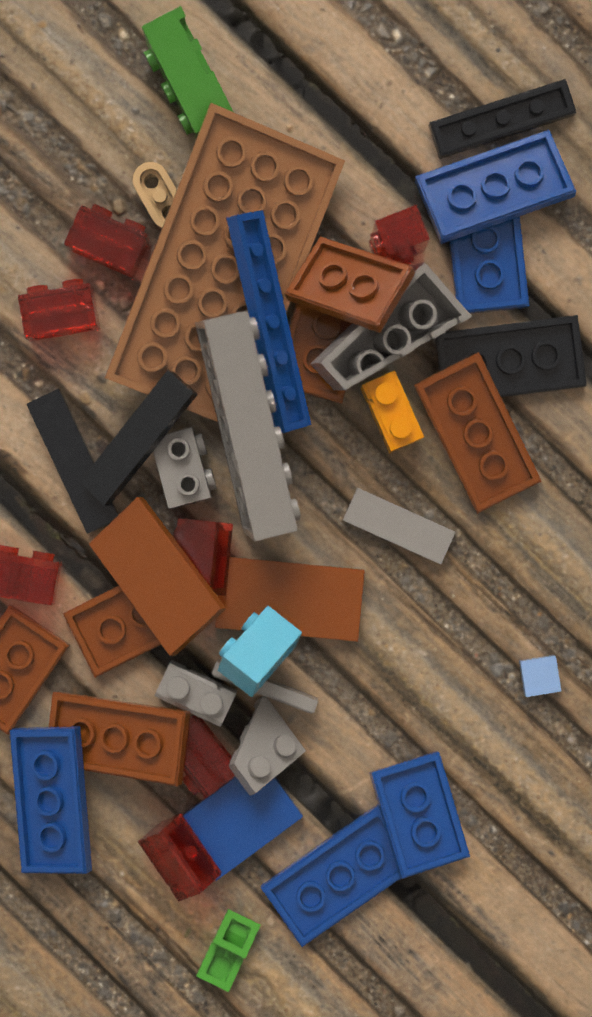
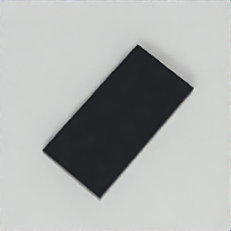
(521, 355)

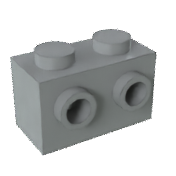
(182, 468)

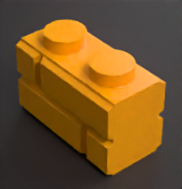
(391, 411)

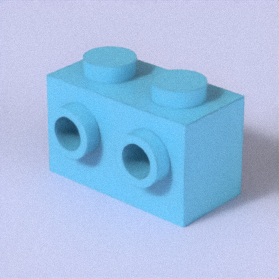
(258, 651)

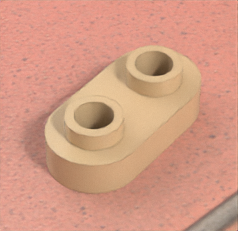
(154, 199)

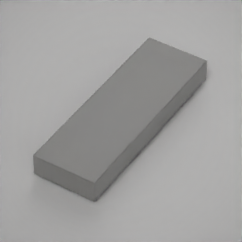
(399, 526)
(280, 693)

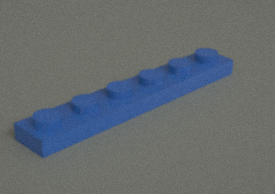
(267, 306)

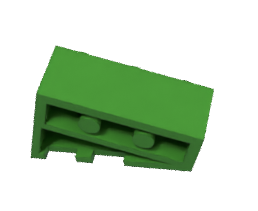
(183, 69)

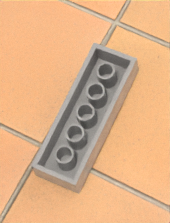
(247, 425)

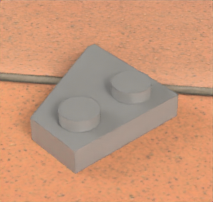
(264, 748)

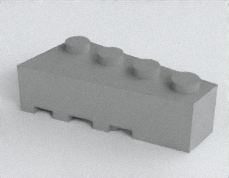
(420, 315)

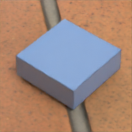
(540, 675)

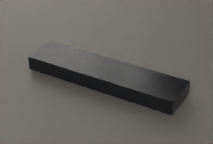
(502, 118)
(138, 438)
(70, 457)

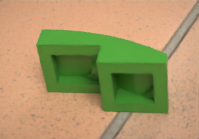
(228, 950)

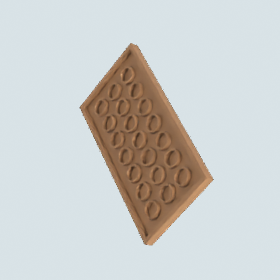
(193, 266)

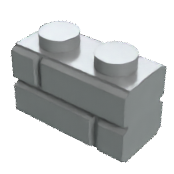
(196, 693)

